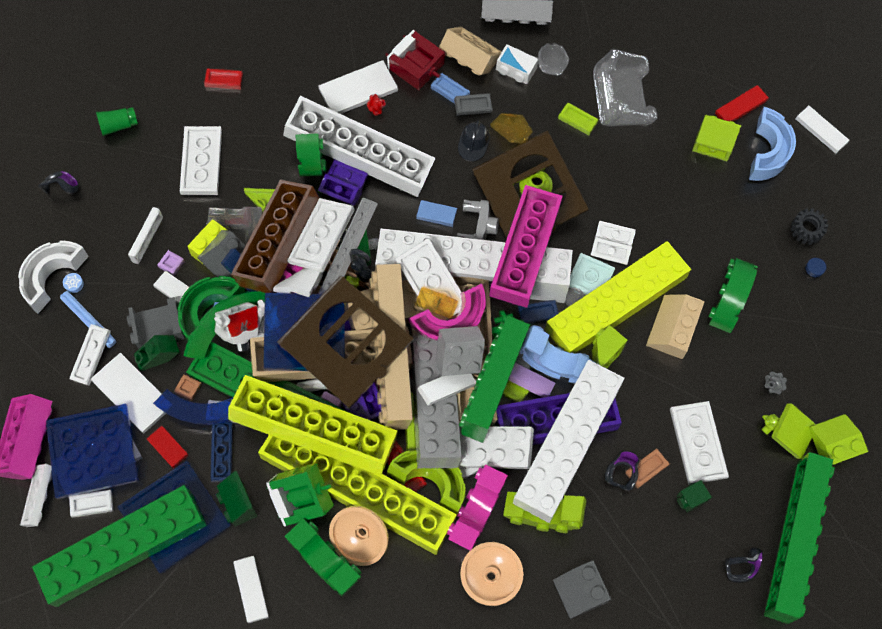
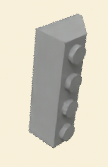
(518, 10)

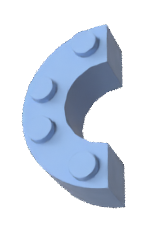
(782, 142)
(550, 359)

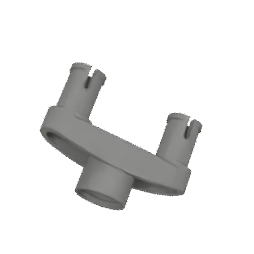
(486, 224)

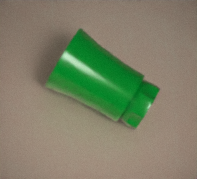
(116, 120)

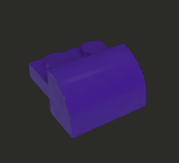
(343, 183)
(367, 405)

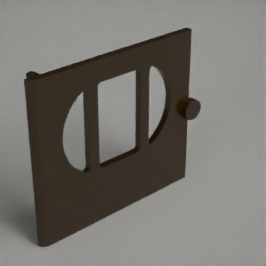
(499, 188)
(338, 374)

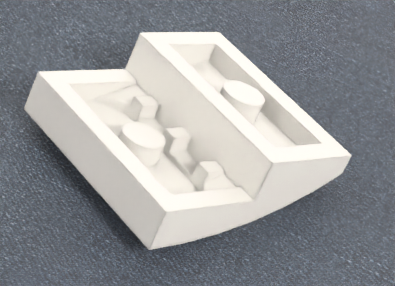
(613, 242)

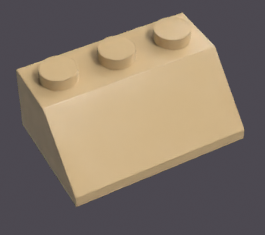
(469, 50)
(675, 324)

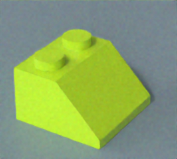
(607, 346)
(838, 439)

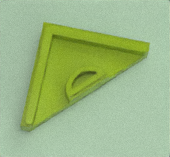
(259, 196)

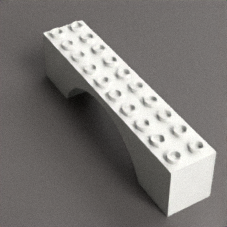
(479, 260)

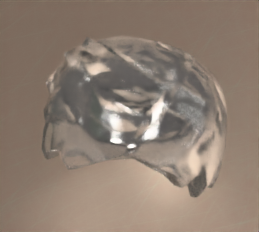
(553, 59)

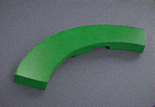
(205, 331)

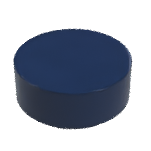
(815, 267)

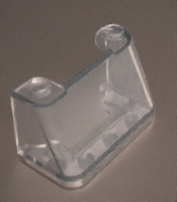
(621, 89)

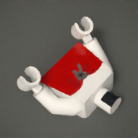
(240, 323)

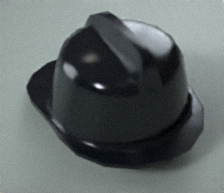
(473, 141)

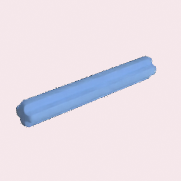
(83, 314)

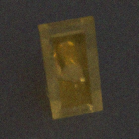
(512, 127)

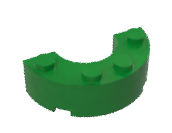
(309, 154)
(733, 294)
(201, 296)
(321, 557)

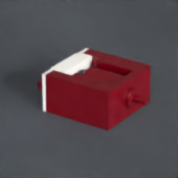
(416, 60)

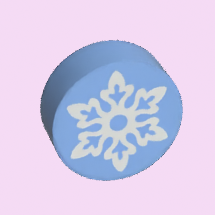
(73, 283)

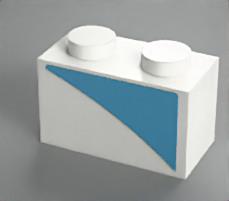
(516, 64)

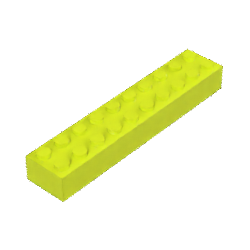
(395, 504)

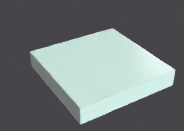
(589, 274)

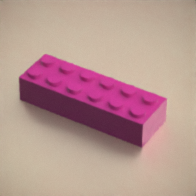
(525, 246)

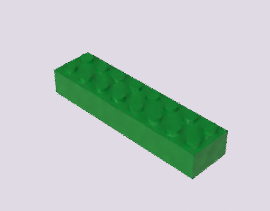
(799, 539)
(119, 546)

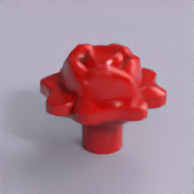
(375, 104)

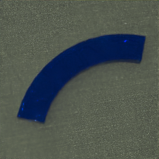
(193, 412)

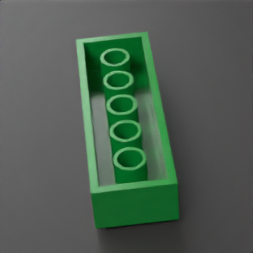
(493, 379)

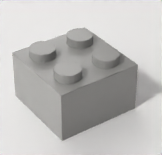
(460, 351)

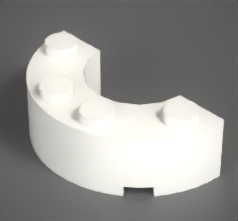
(41, 264)

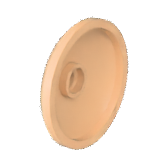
(353, 543)
(494, 559)

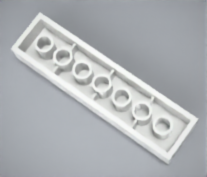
(361, 146)
(568, 441)

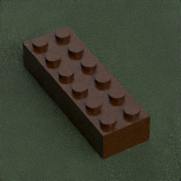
(275, 236)

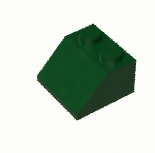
(236, 500)

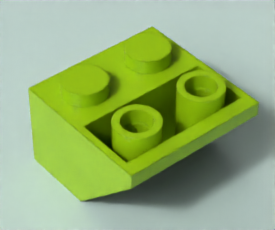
(716, 137)

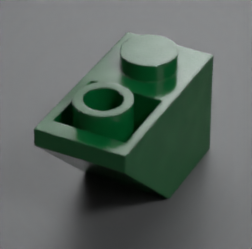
(156, 351)

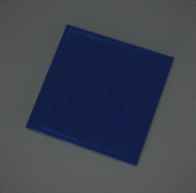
(280, 314)
(91, 451)
(210, 511)

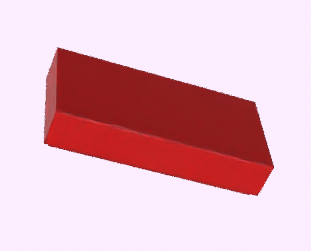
(223, 79)
(167, 447)

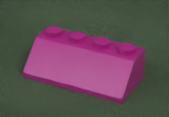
(23, 436)

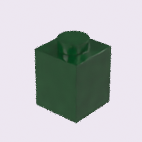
(693, 496)

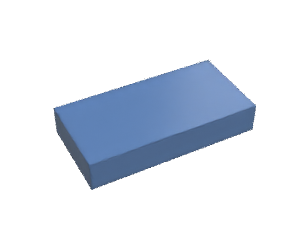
(448, 88)
(436, 213)

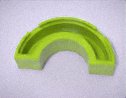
(447, 479)
(567, 516)

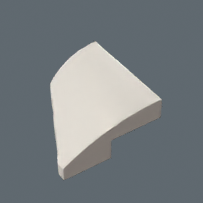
(300, 283)

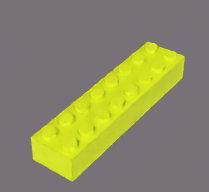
(618, 298)
(312, 425)

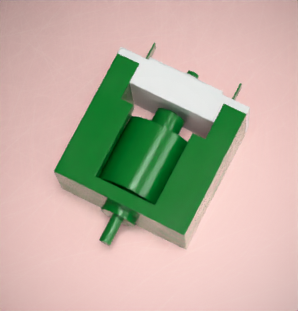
(300, 494)

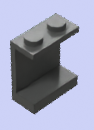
(154, 322)

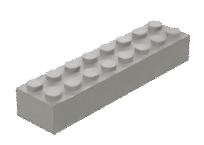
(438, 423)

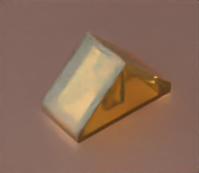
(436, 302)

